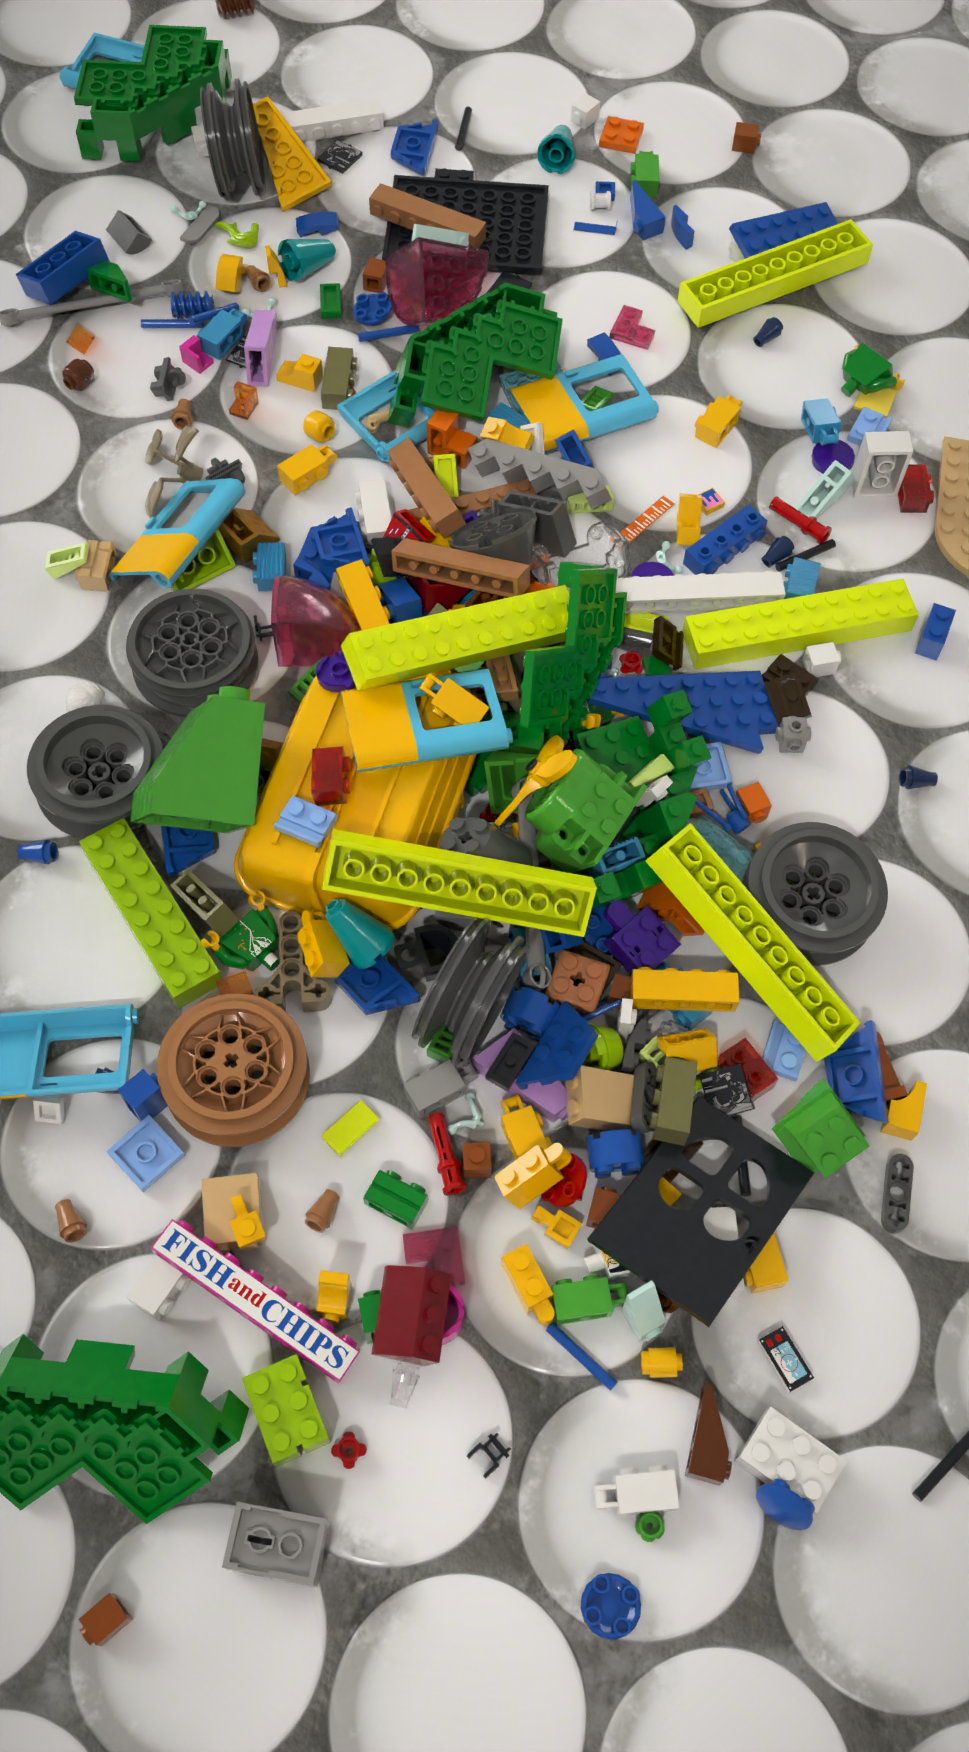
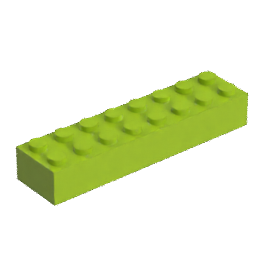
(151, 913)

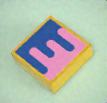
(711, 501)

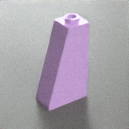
(260, 347)
(547, 1099)

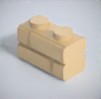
(99, 564)

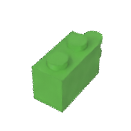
(646, 172)
(585, 1299)

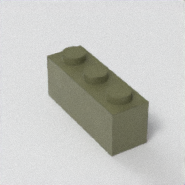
(338, 376)
(205, 902)
(673, 1101)

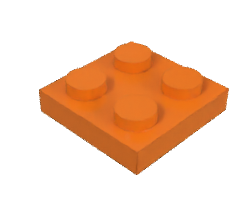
(621, 134)

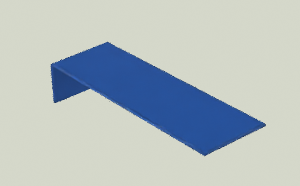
(595, 228)

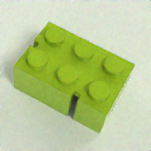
(286, 1410)

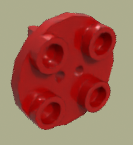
(568, 1190)

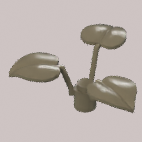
(186, 469)

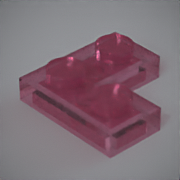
(628, 331)
(437, 1245)

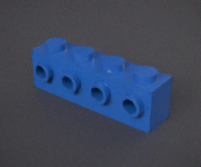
(725, 541)

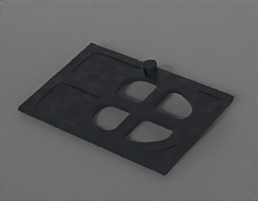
(673, 1243)

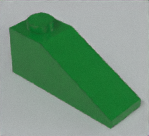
(109, 279)

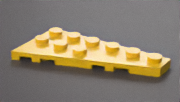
(291, 164)

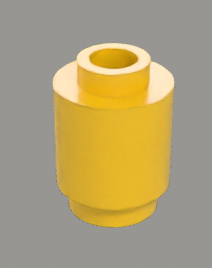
(661, 1362)

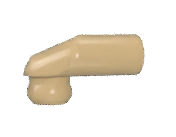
(374, 421)

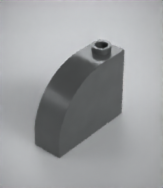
(552, 522)

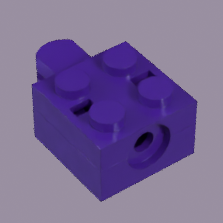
(639, 938)

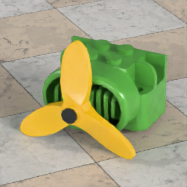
(575, 805)

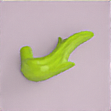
(240, 239)

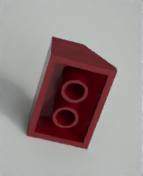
(436, 592)
(411, 1314)

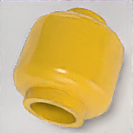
(319, 426)

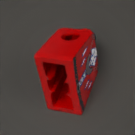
(407, 526)

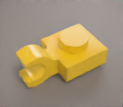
(247, 1225)
(560, 1228)

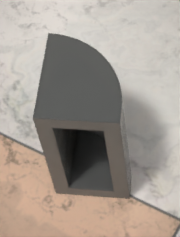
(128, 233)

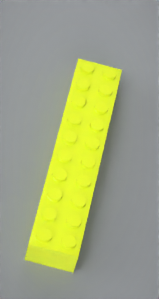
(774, 273)
(799, 622)
(456, 637)
(458, 883)
(754, 943)

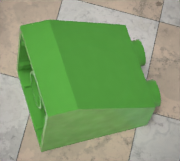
(207, 769)

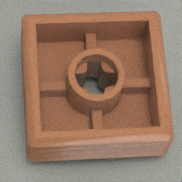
(587, 994)

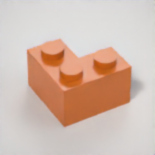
(446, 437)
(670, 909)

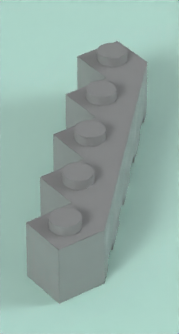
(541, 470)

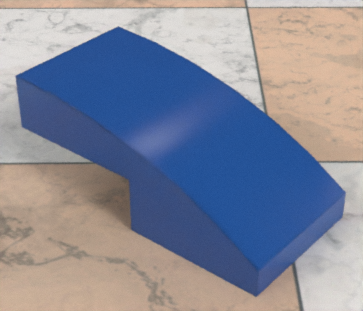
(319, 221)
(680, 228)
(603, 347)
(306, 571)

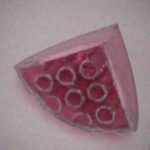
(433, 279)
(307, 621)

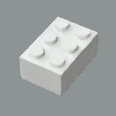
(881, 463)
(789, 1453)

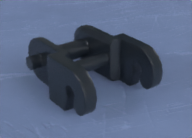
(259, 628)
(504, 1452)

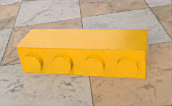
(362, 595)
(684, 990)

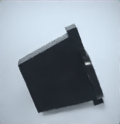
(431, 949)

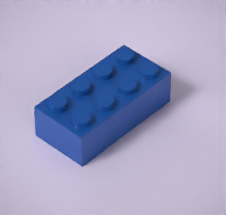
(61, 267)

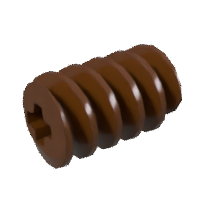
(230, 6)

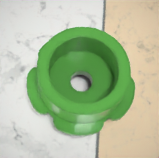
(656, 1520)

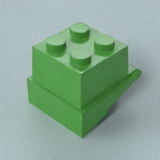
(502, 771)
(821, 1131)

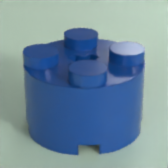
(528, 1012)
(615, 1153)

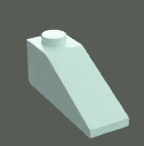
(440, 234)
(826, 490)
(644, 1312)

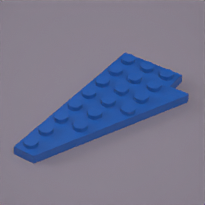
(724, 704)

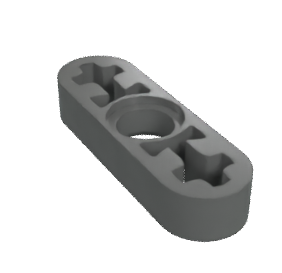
(642, 1096)
(888, 1211)

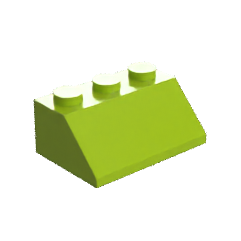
(207, 564)

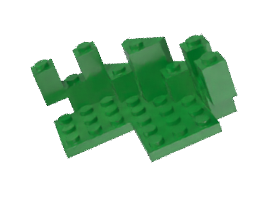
(149, 94)
(458, 353)
(565, 675)
(628, 749)
(118, 1423)

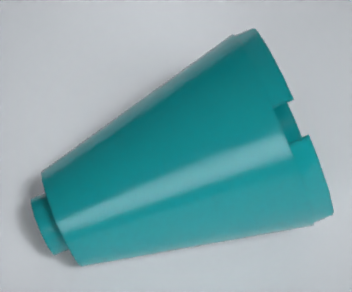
(557, 150)
(304, 256)
(359, 933)

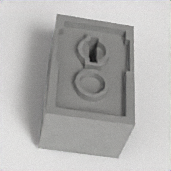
(276, 1544)

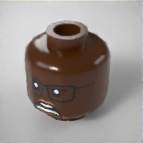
(78, 374)

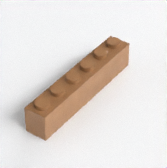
(410, 210)
(426, 489)
(461, 568)

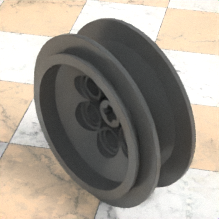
(69, 749)
(839, 863)

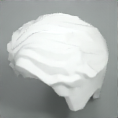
(84, 695)

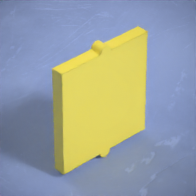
(878, 401)

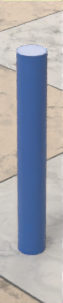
(201, 317)
(169, 323)
(390, 332)
(579, 1354)

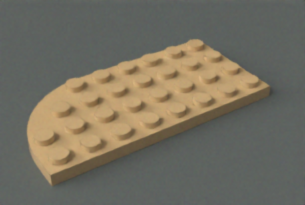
(952, 503)

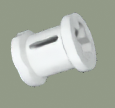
(600, 200)

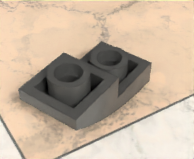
(636, 1042)

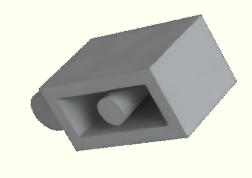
(438, 1086)

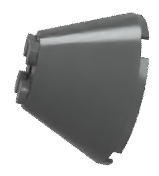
(501, 537)
(483, 839)

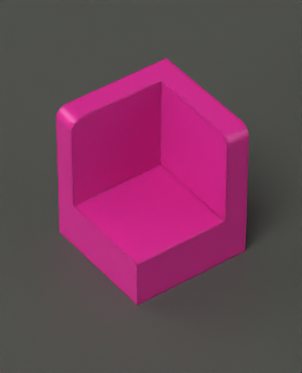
(193, 355)

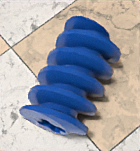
(191, 304)

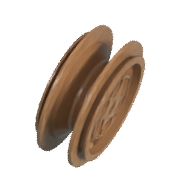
(262, 1104)

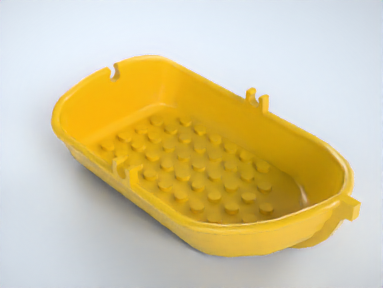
(389, 803)

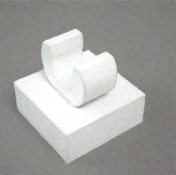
(49, 1109)

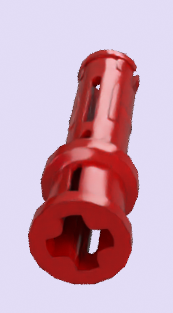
(808, 525)
(451, 1165)

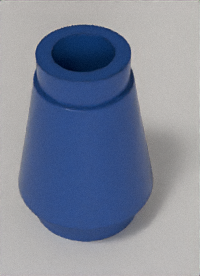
(40, 852)

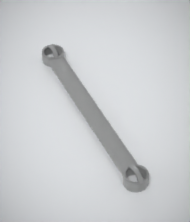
(13, 316)
(533, 936)

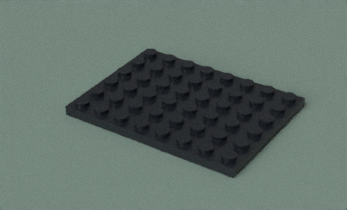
(511, 212)

